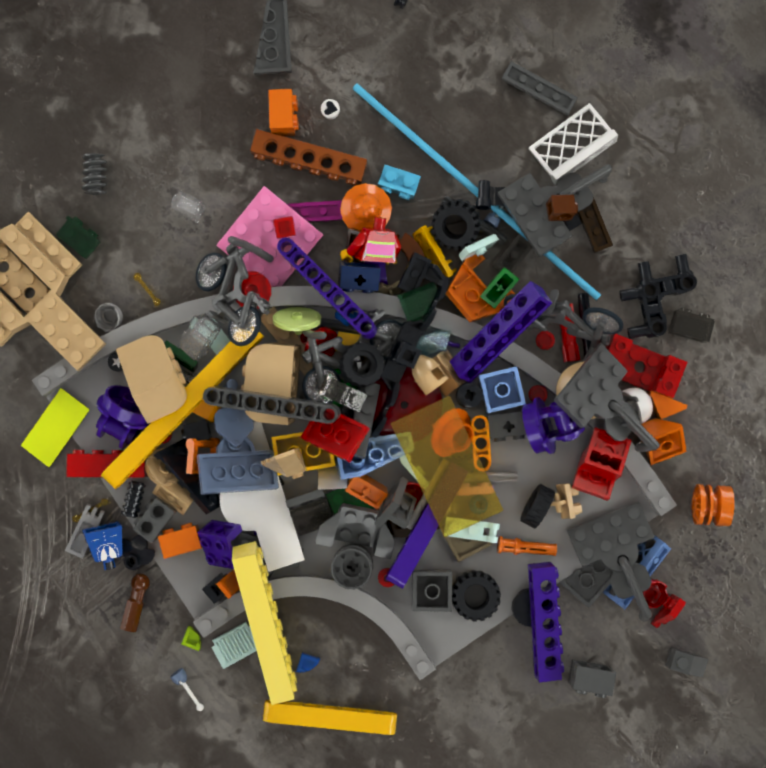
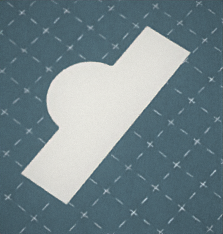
(266, 514)

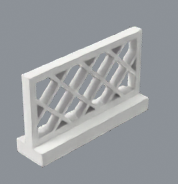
(582, 157)

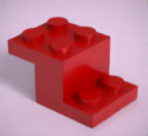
(601, 464)

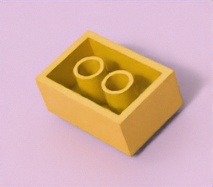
(313, 456)

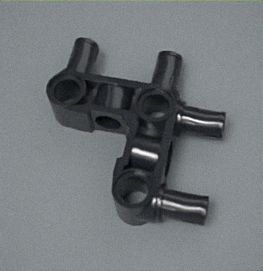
(651, 304)

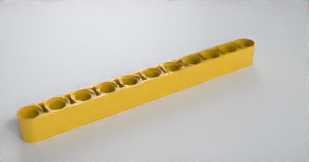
(161, 428)

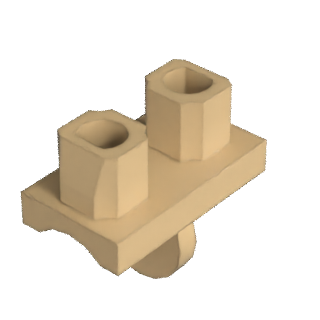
(564, 502)

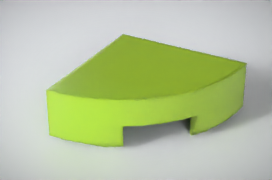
(192, 639)

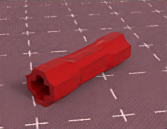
(569, 348)

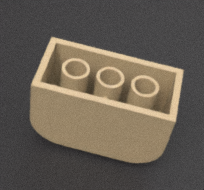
(274, 371)
(153, 377)

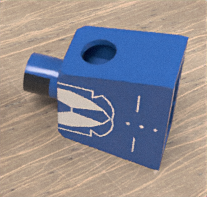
(105, 543)

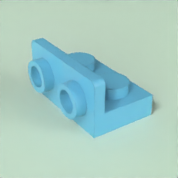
(399, 182)

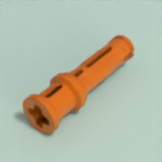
(516, 546)

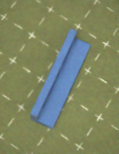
(650, 560)

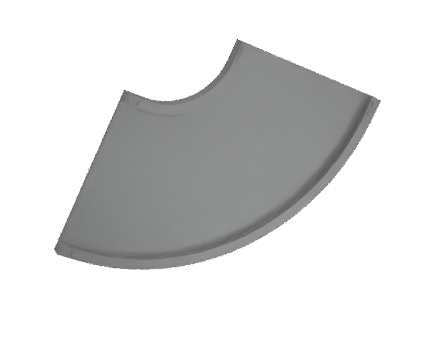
(421, 636)

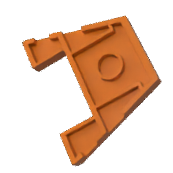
(466, 291)

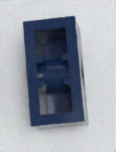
(350, 270)

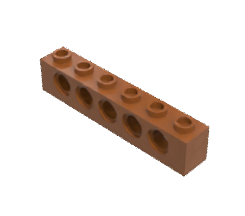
(264, 139)

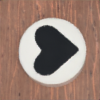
(330, 109)

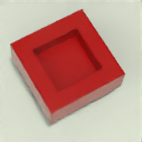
(284, 227)

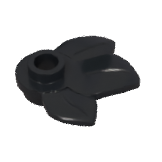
(138, 550)

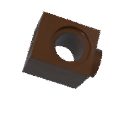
(561, 207)

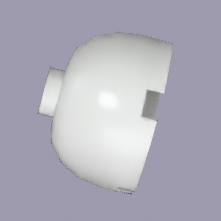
(640, 402)

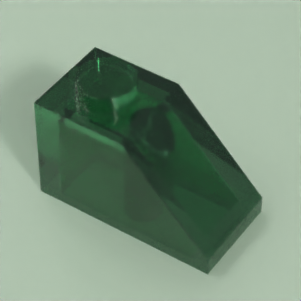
(417, 301)

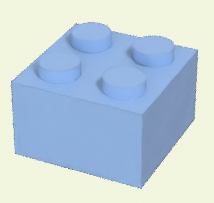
(501, 390)

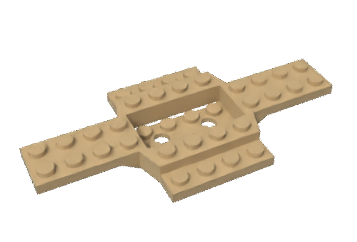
(46, 309)

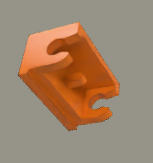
(367, 490)

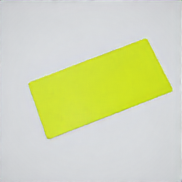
(55, 427)

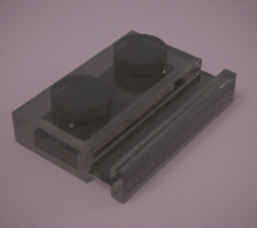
(310, 516)

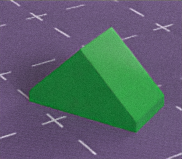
(499, 287)

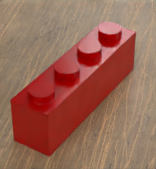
(94, 464)

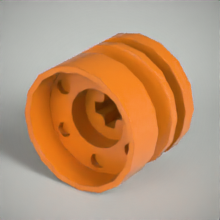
(711, 505)

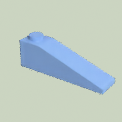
(379, 452)

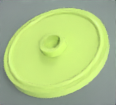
(297, 319)

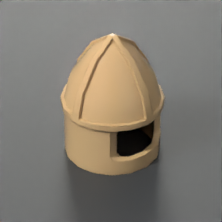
(428, 374)

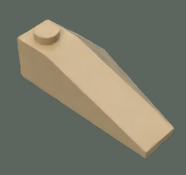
(287, 463)

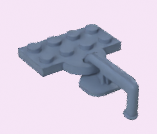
(232, 467)

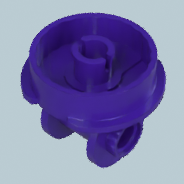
(119, 415)
(539, 427)

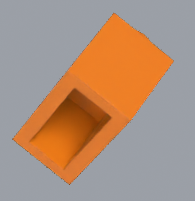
(179, 541)

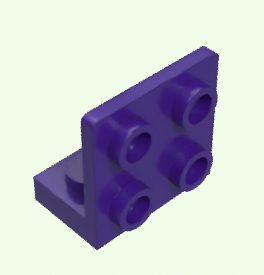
(216, 543)

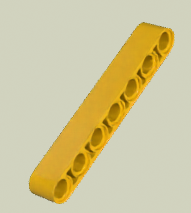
(330, 717)

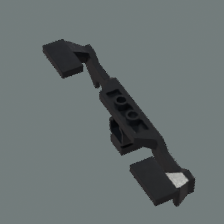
(404, 348)

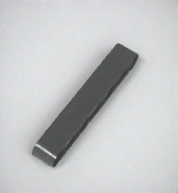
(262, 404)

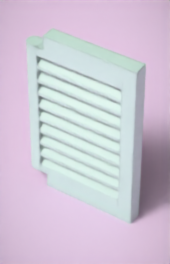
(234, 645)

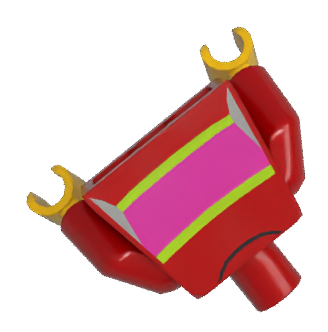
(374, 244)

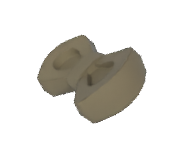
(389, 289)

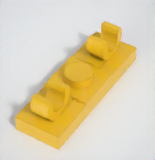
(432, 250)

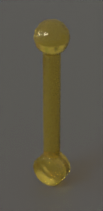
(137, 277)
(104, 502)

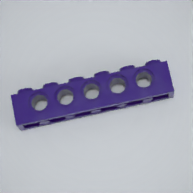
(500, 332)
(537, 574)

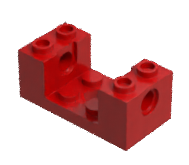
(660, 372)

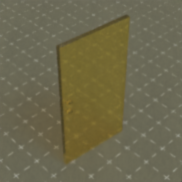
(447, 466)

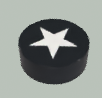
(114, 362)

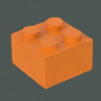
(282, 112)

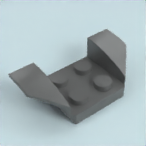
(357, 526)

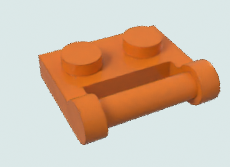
(192, 445)

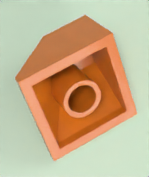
(670, 438)

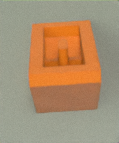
(665, 406)

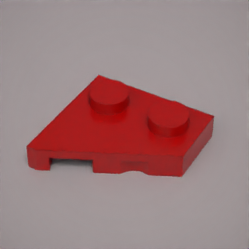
(669, 611)

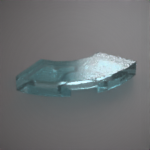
(433, 342)

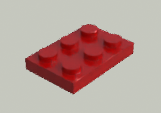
(337, 438)

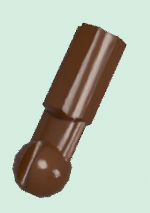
(134, 605)

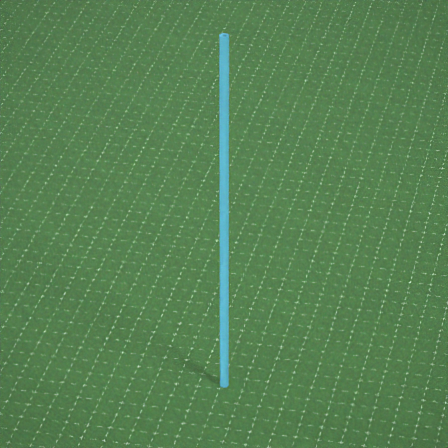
(468, 184)

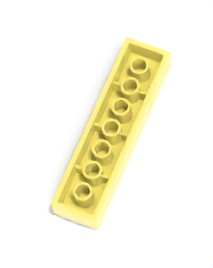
(264, 622)

